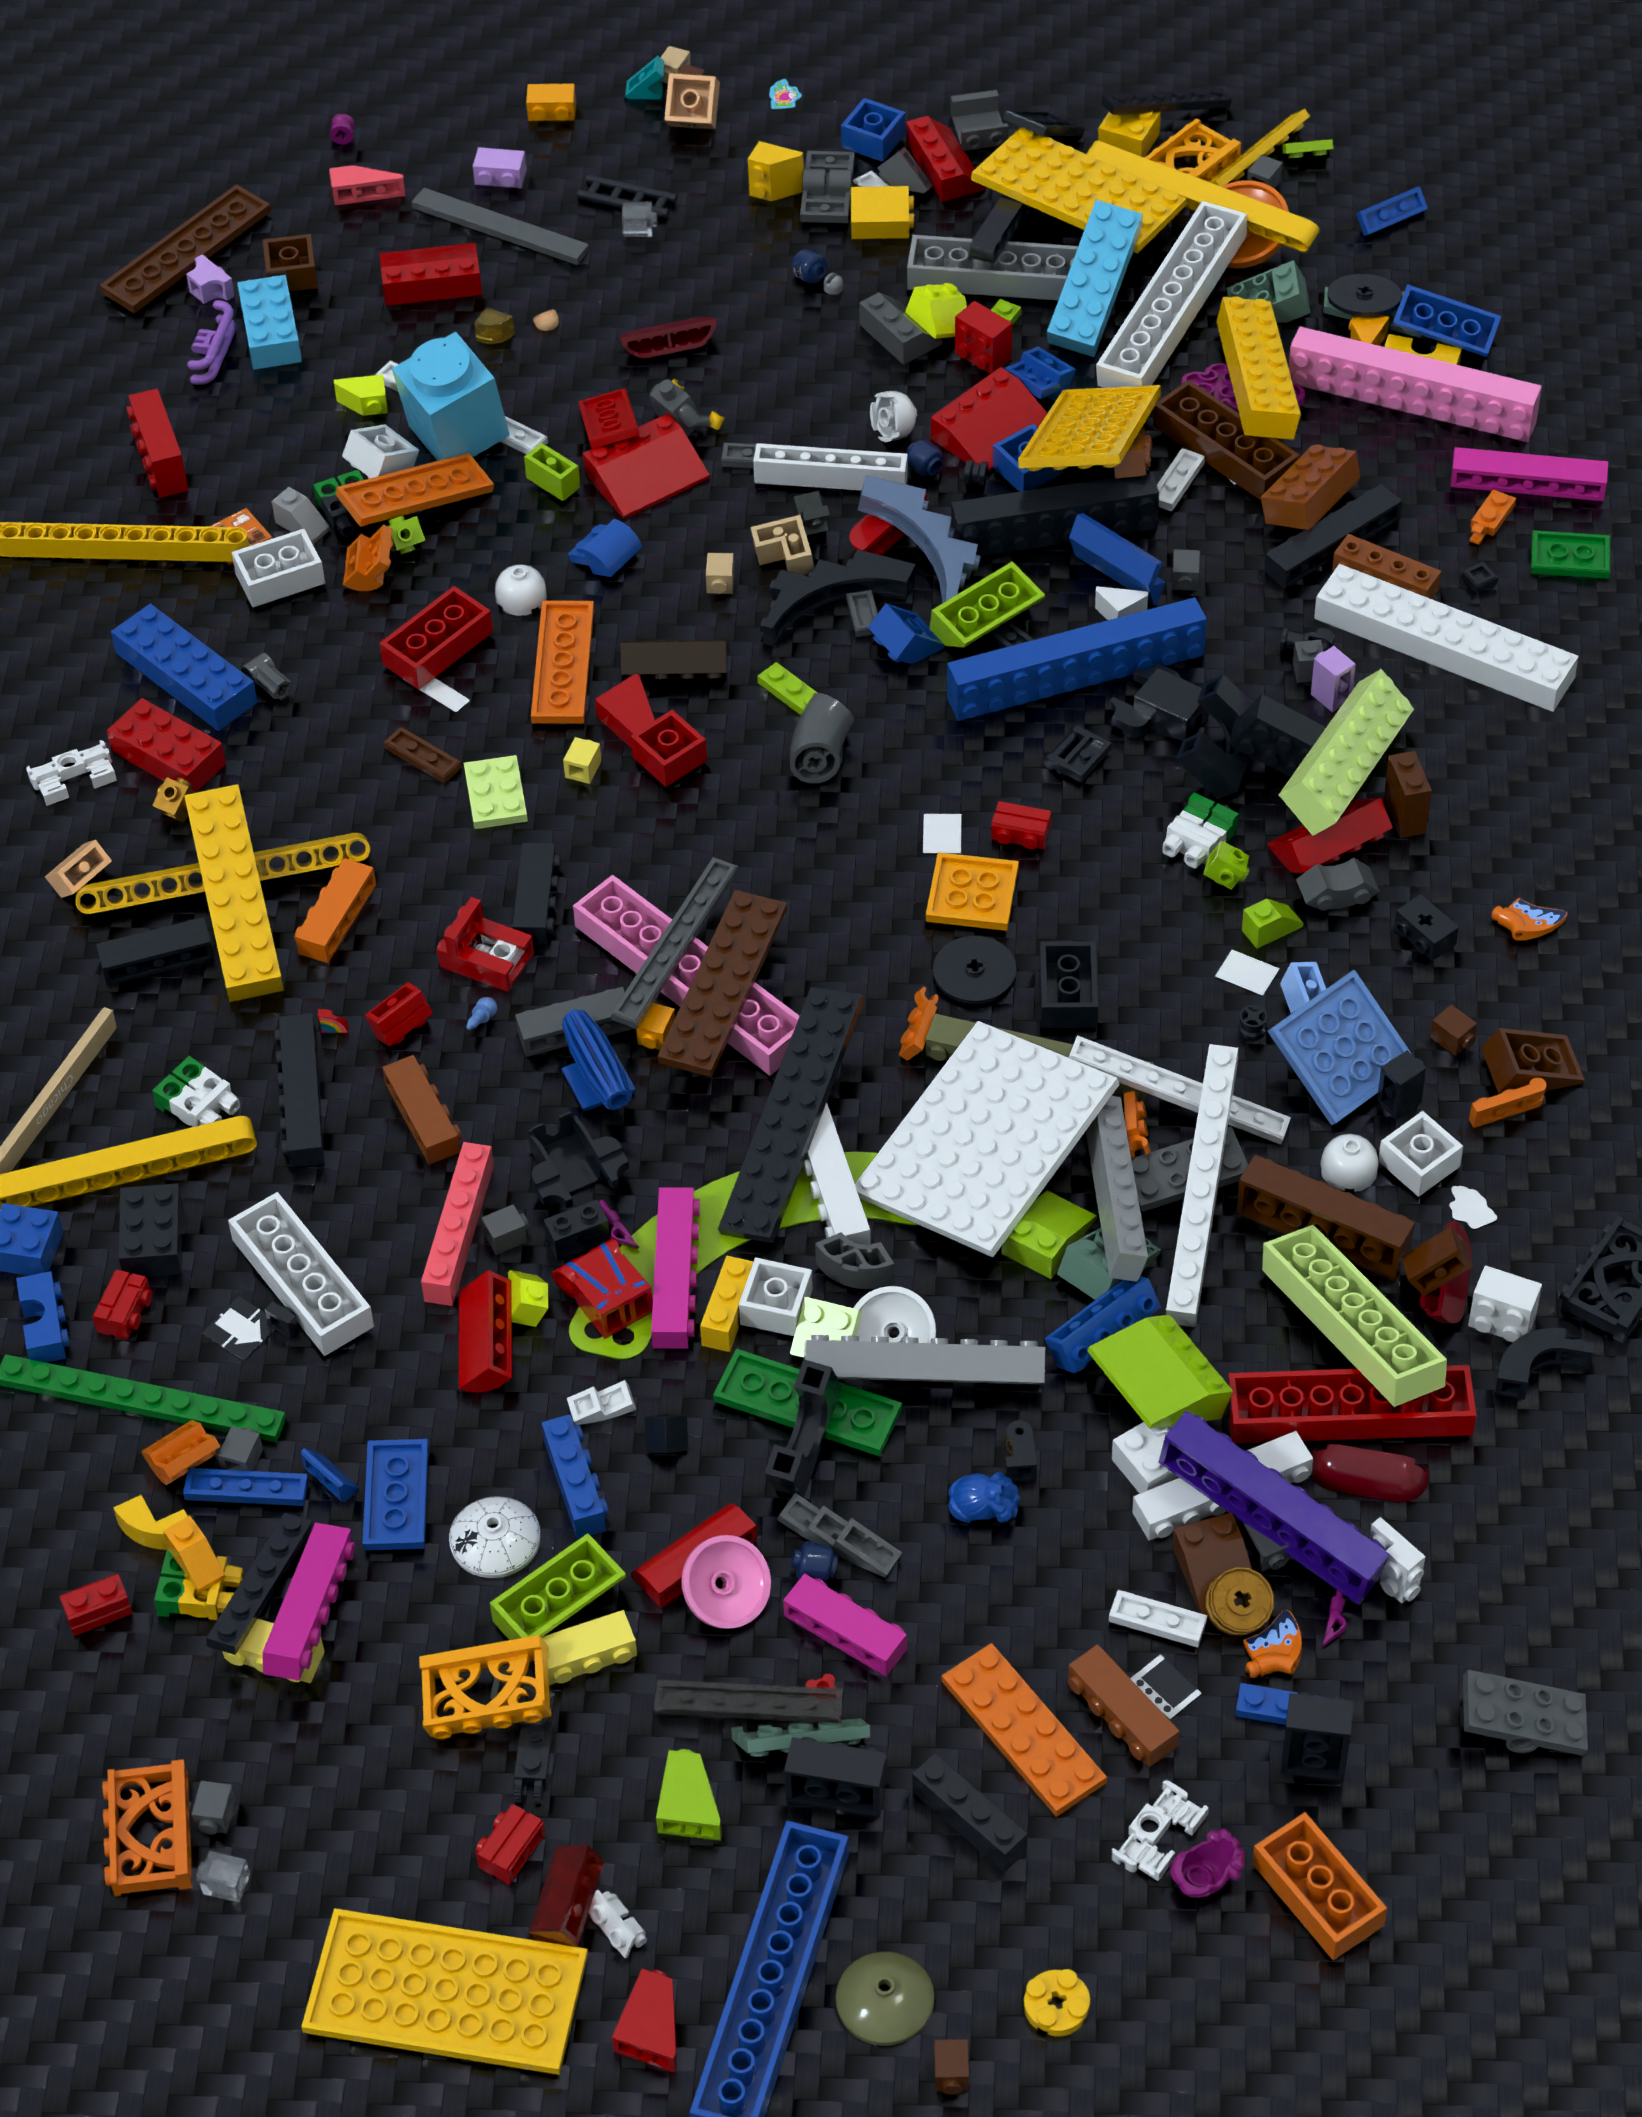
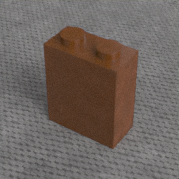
(1407, 794)

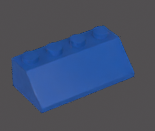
(1446, 320)

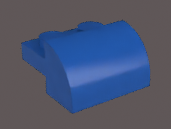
(1042, 373)
(606, 548)

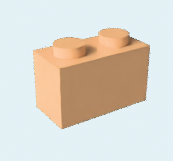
(78, 868)

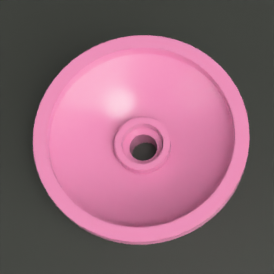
(743, 1576)

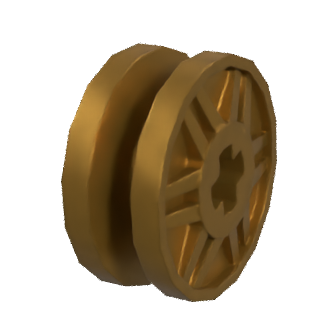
(1245, 1617)

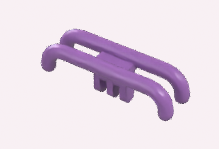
(213, 344)

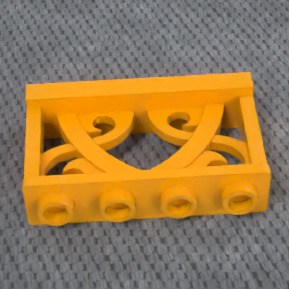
(1182, 144)
(496, 1713)

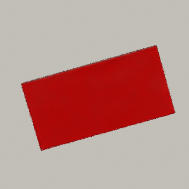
(608, 418)

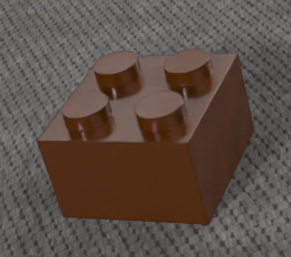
(293, 258)

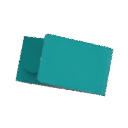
(646, 82)

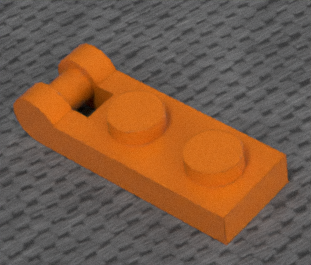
(1508, 1103)

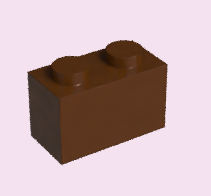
(1437, 1261)

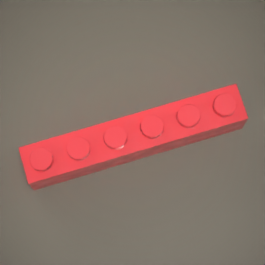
(457, 1224)

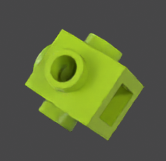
(411, 534)
(1227, 865)

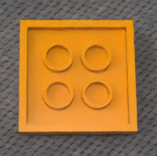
(972, 891)

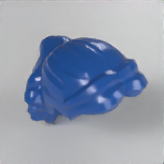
(983, 1498)

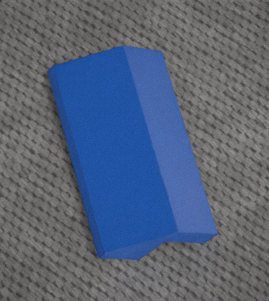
(1116, 557)

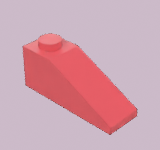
(363, 184)

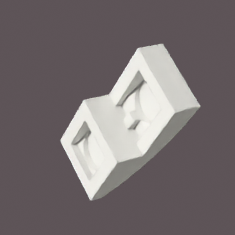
(597, 1406)

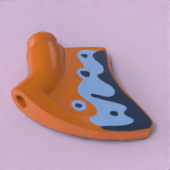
(1528, 920)
(1275, 1648)

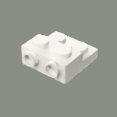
(1404, 1564)

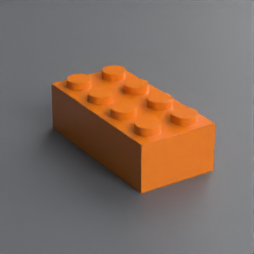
(1319, 1886)

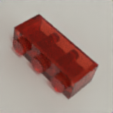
(567, 1895)

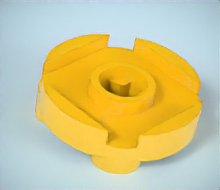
(1057, 1984)

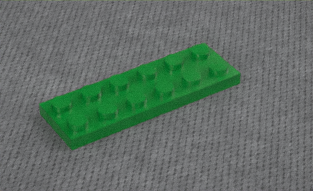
(768, 1391)

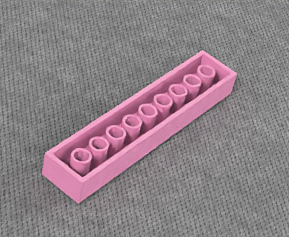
(1414, 384)
(630, 930)

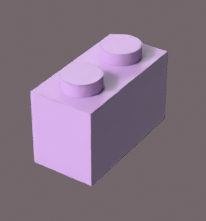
(499, 167)
(1332, 678)

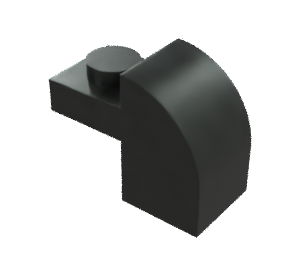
(811, 512)

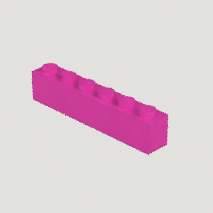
(1529, 474)
(674, 1268)
(308, 1602)

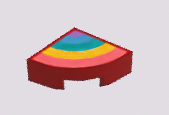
(330, 1023)

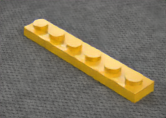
(1262, 147)

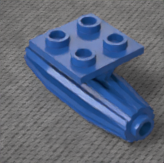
(598, 1073)

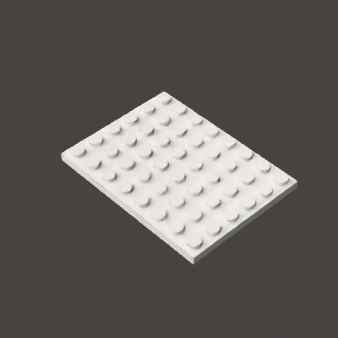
(985, 1138)

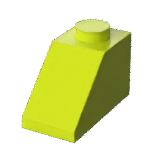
(362, 394)
(528, 1298)

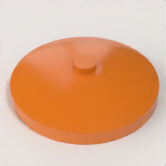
(1256, 248)

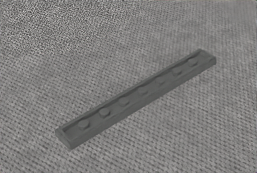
(500, 226)
(674, 943)

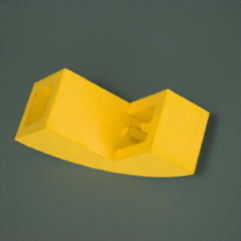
(140, 1525)

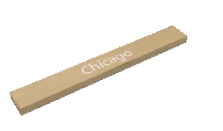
(56, 1090)

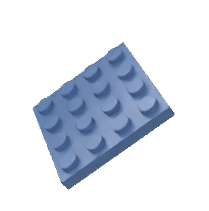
(1339, 1045)

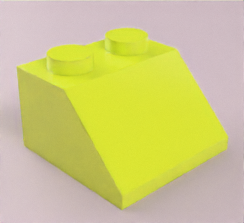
(936, 308)

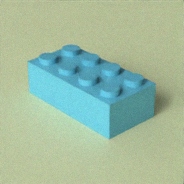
(269, 322)

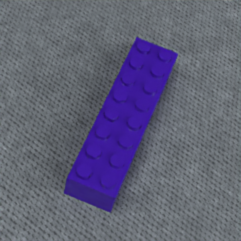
(1273, 1506)

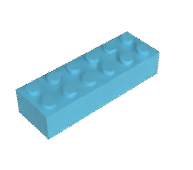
(1094, 278)

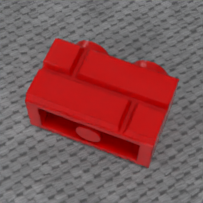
(1021, 825)
(399, 1014)
(122, 1304)
(95, 1604)
(510, 1843)

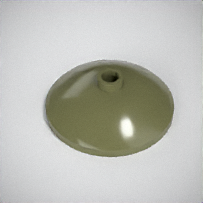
(885, 2015)

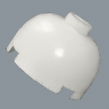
(892, 415)
(520, 590)
(1349, 1163)

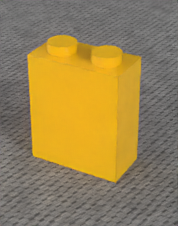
(881, 212)

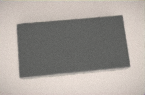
(862, 611)

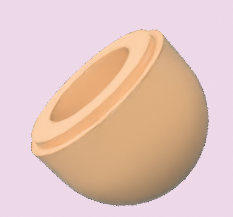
(547, 320)

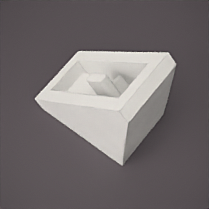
(1120, 602)

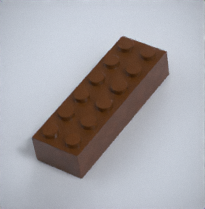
(1216, 431)
(1357, 1228)

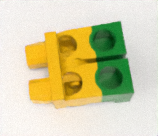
(178, 1594)

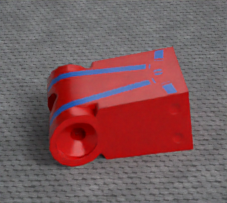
(606, 1288)

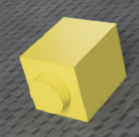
(582, 760)

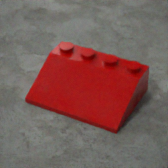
(430, 274)
(985, 416)
(645, 467)

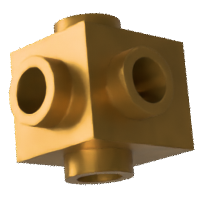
(171, 798)

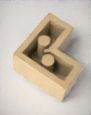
(782, 541)

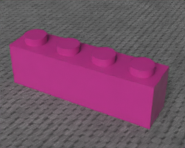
(845, 1624)

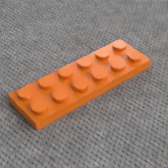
(414, 489)
(562, 662)
(1024, 1729)

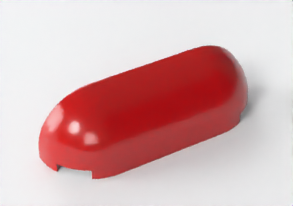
(875, 535)

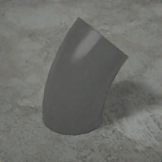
(819, 739)

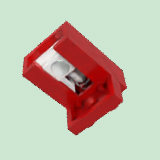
(484, 948)

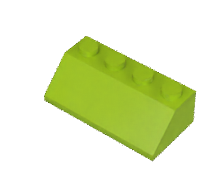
(984, 606)
(556, 1590)

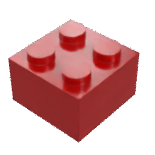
(983, 337)
(669, 748)

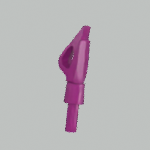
(617, 1227)
(1335, 1617)

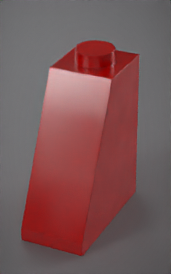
(625, 708)
(648, 2022)

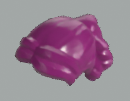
(1208, 1864)

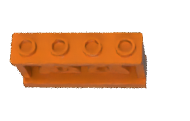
(175, 1858)

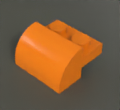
(368, 560)
(179, 1451)

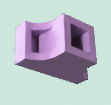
(209, 281)

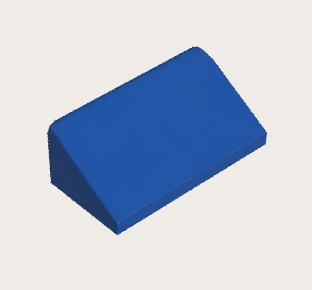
(328, 1475)

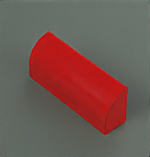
(485, 1333)
(663, 1572)

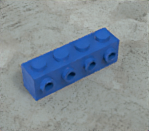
(1105, 1316)
(574, 1477)

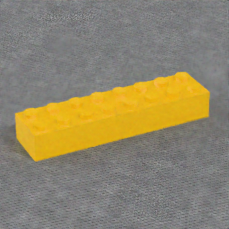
(1258, 368)
(234, 893)

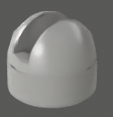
(833, 284)

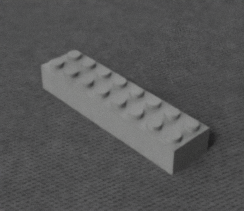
(1019, 271)

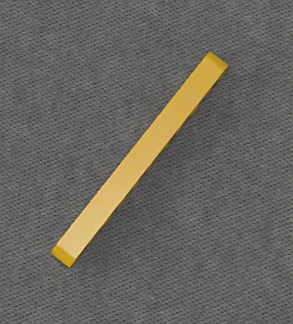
(1261, 218)
(121, 541)
(185, 887)
(128, 1162)

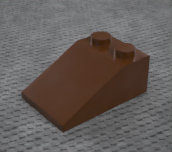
(1522, 1055)
(1207, 1551)

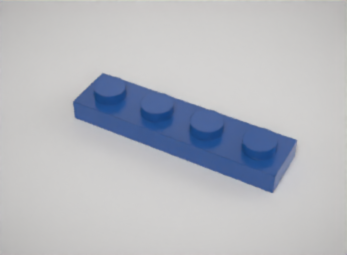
(246, 1486)

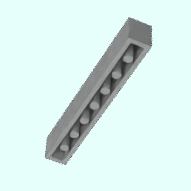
(1116, 1193)
(929, 1362)

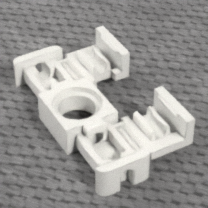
(53, 772)
(1164, 1809)

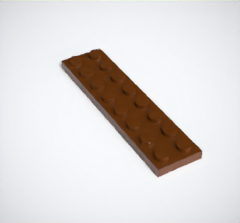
(176, 253)
(722, 983)

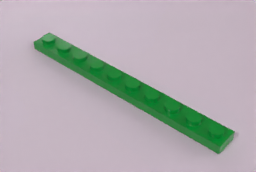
(138, 1397)

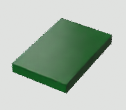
(1570, 554)

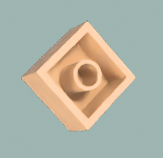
(692, 101)

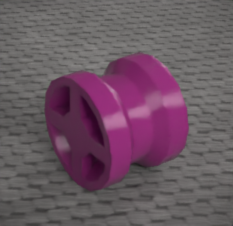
(342, 129)

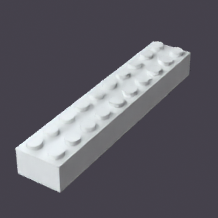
(1172, 297)
(1446, 637)

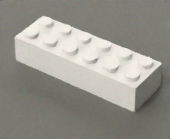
(301, 1273)

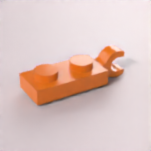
(1491, 515)
(920, 1022)
(1135, 1125)

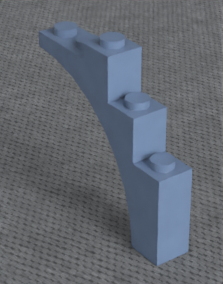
(931, 531)

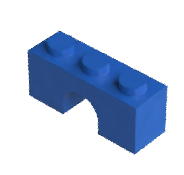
(39, 1297)

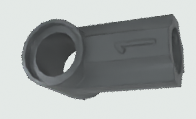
(264, 673)

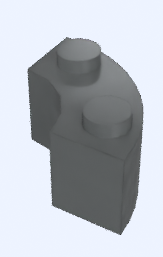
(1337, 885)
(855, 1263)

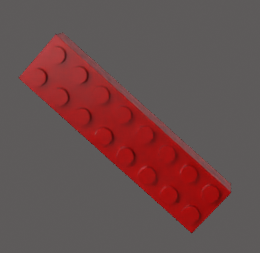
(1343, 1407)

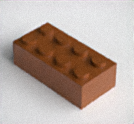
(1310, 487)

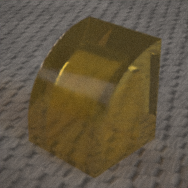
(494, 327)

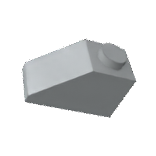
(297, 512)

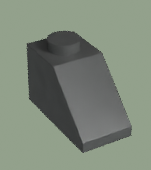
(904, 171)

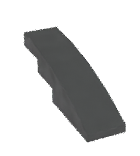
(847, 1539)

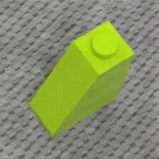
(687, 1799)

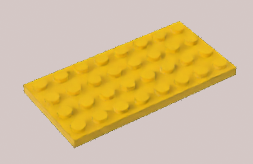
(1069, 182)
(1090, 427)
(445, 1991)

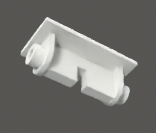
(608, 1913)

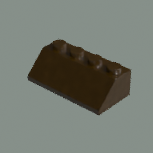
(674, 657)

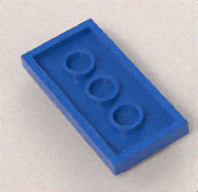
(395, 1494)

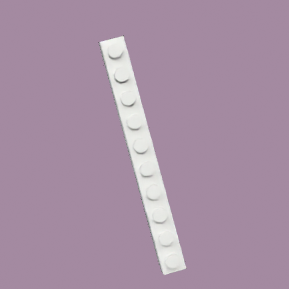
(1202, 1185)

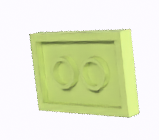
(495, 792)

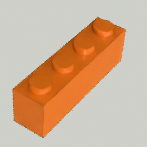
(335, 910)

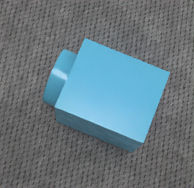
(450, 399)

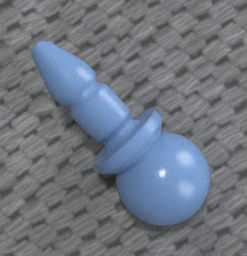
(482, 1012)

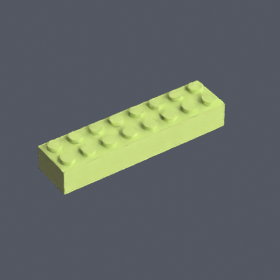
(1346, 752)
(1354, 1315)

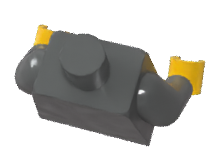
(671, 399)

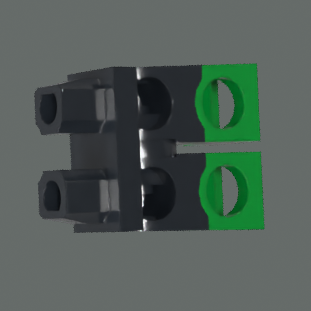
(335, 511)

